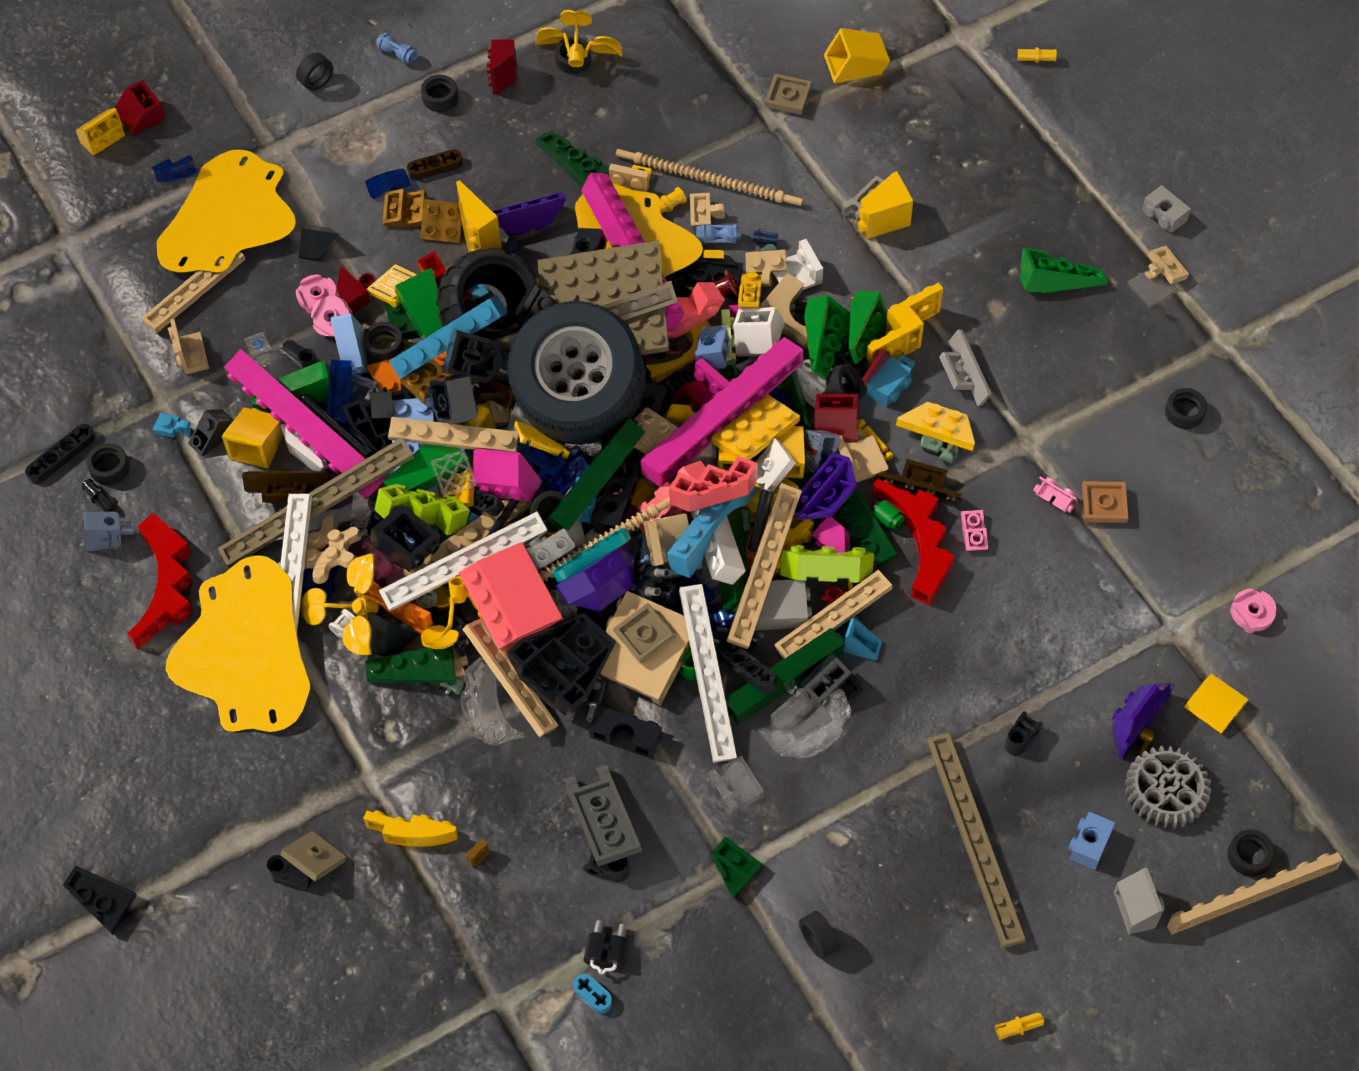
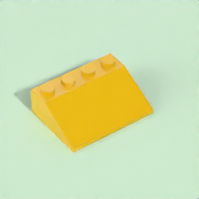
(478, 221)

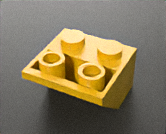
(101, 131)

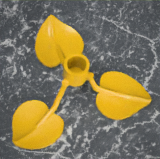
(577, 53)
(358, 633)
(438, 636)

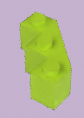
(447, 513)
(826, 564)

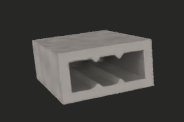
(785, 606)

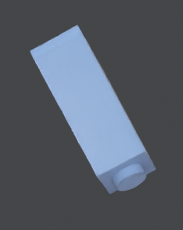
(350, 342)

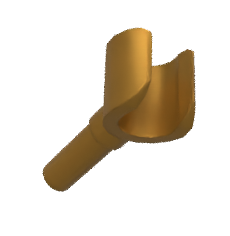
(1146, 736)

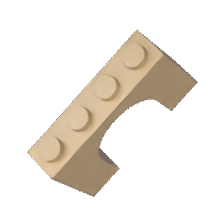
(782, 298)

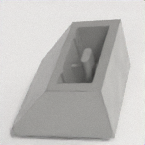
(1139, 901)

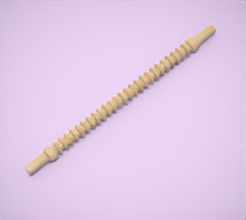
(779, 196)
(652, 511)

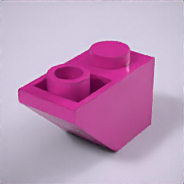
(832, 534)

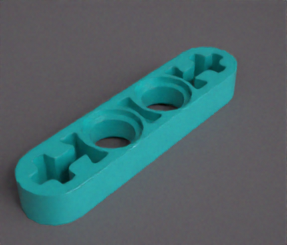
(591, 555)

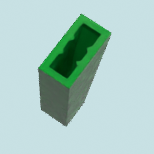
(419, 301)
(309, 381)
(419, 472)

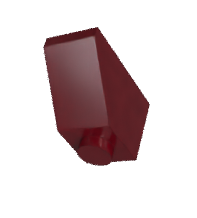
(351, 291)

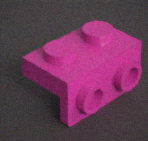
(711, 378)

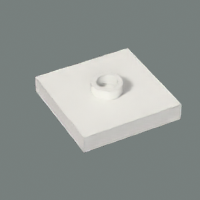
(773, 465)

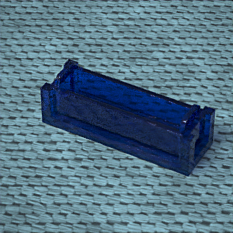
(339, 388)

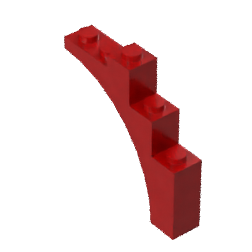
(928, 534)
(172, 579)

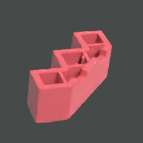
(698, 307)
(692, 470)
(714, 485)

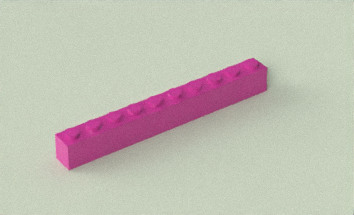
(619, 226)
(726, 406)
(297, 417)

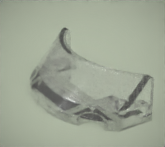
(482, 707)
(814, 733)

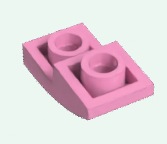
(974, 530)

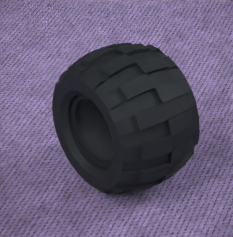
(485, 267)

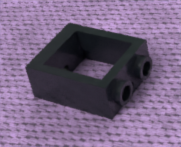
(401, 515)

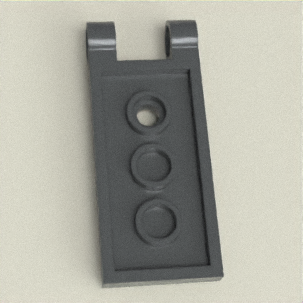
(606, 826)

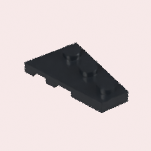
(712, 271)
(100, 897)

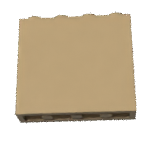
(658, 671)

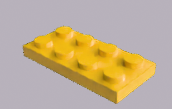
(755, 428)

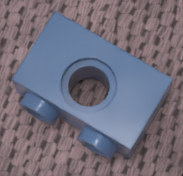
(713, 346)
(1084, 851)

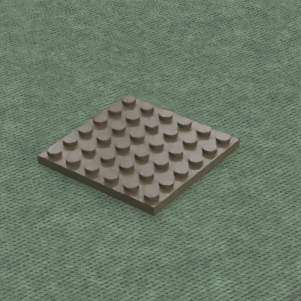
(607, 276)

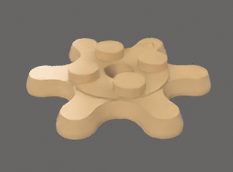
(337, 549)

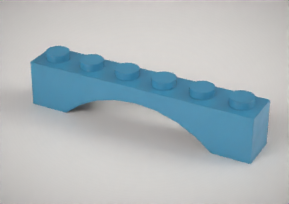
(438, 342)
(690, 547)

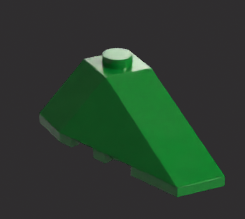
(1049, 274)
(867, 322)
(825, 327)

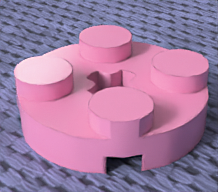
(313, 283)
(323, 308)
(1249, 621)

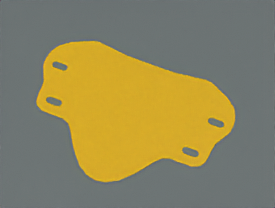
(226, 213)
(677, 244)
(245, 648)

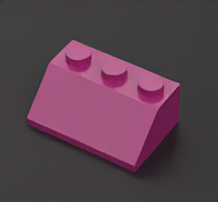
(505, 474)

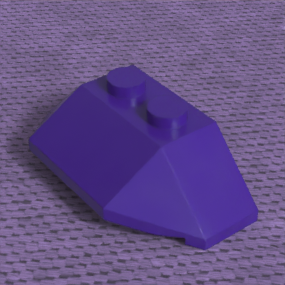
(530, 214)
(827, 489)
(600, 582)
(1137, 714)

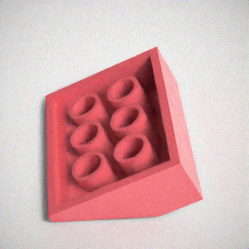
(510, 595)

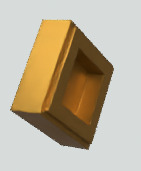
(477, 853)

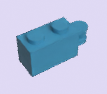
(890, 380)

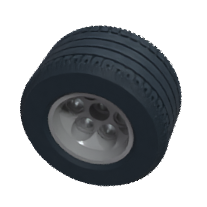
(547, 342)

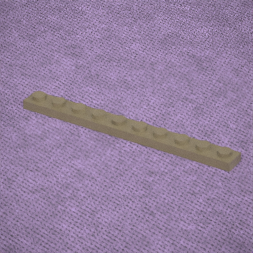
(624, 307)
(322, 499)
(976, 841)

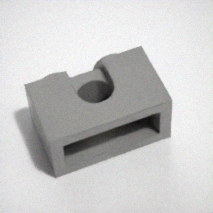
(1166, 209)

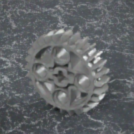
(1166, 796)

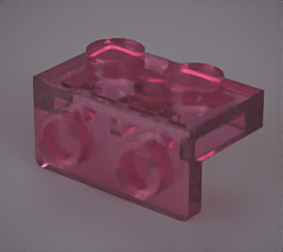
(382, 565)

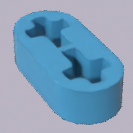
(588, 997)

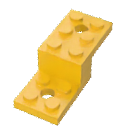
(906, 323)

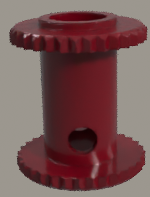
(728, 284)

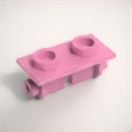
(1063, 499)

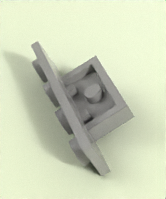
(964, 370)
(548, 549)

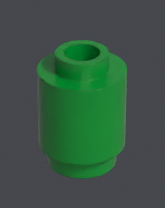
(888, 514)

